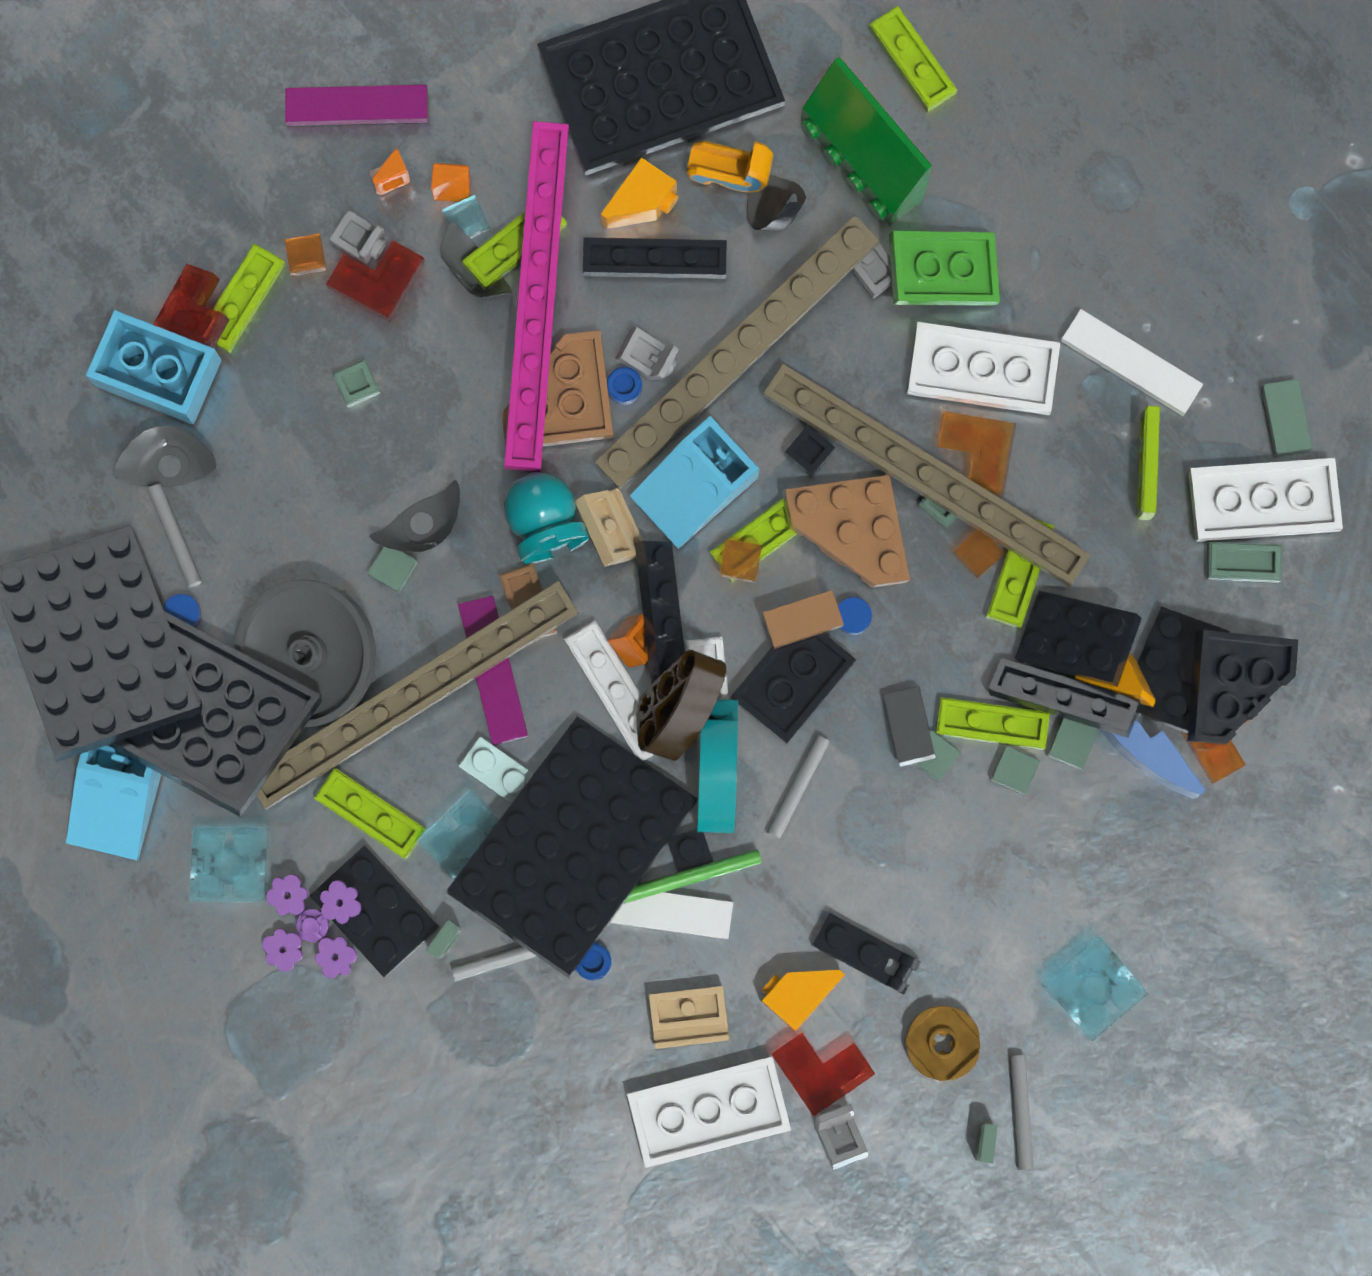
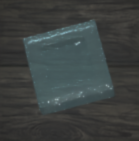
(467, 216)

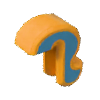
(730, 166)

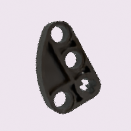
(679, 704)

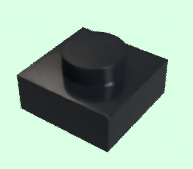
(809, 451)
(690, 850)

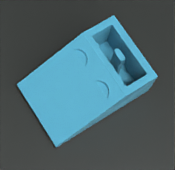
(695, 482)
(111, 803)

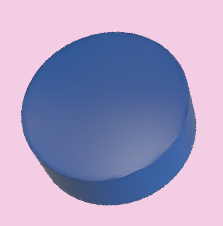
(624, 385)
(183, 608)
(855, 615)
(595, 964)

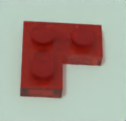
(380, 288)
(186, 310)
(820, 1082)

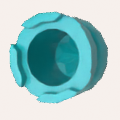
(542, 514)

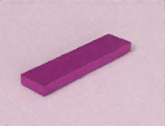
(356, 105)
(496, 685)

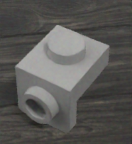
(359, 238)
(647, 355)
(840, 1135)

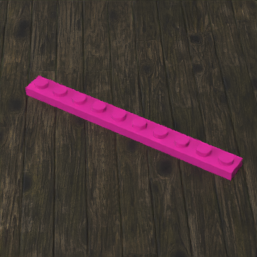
(536, 297)

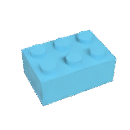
(153, 367)

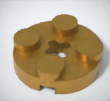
(964, 1043)

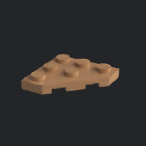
(576, 392)
(853, 526)

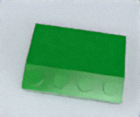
(865, 144)

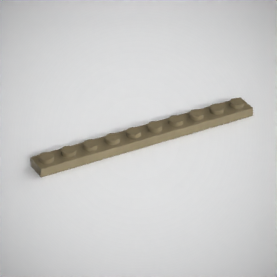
(737, 352)
(926, 475)
(417, 692)

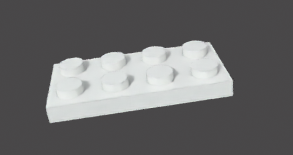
(983, 368)
(1265, 499)
(709, 1112)

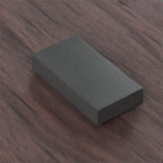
(909, 726)

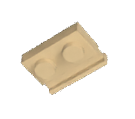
(609, 525)
(689, 1017)

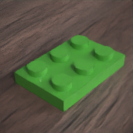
(944, 268)

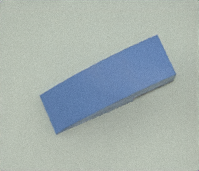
(1157, 759)

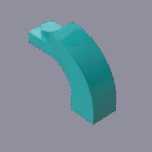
(718, 769)

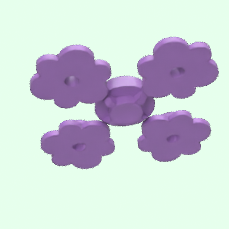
(311, 926)

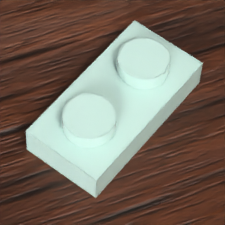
(495, 770)

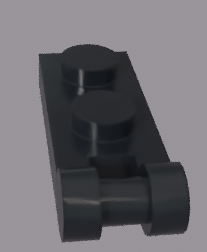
(865, 953)

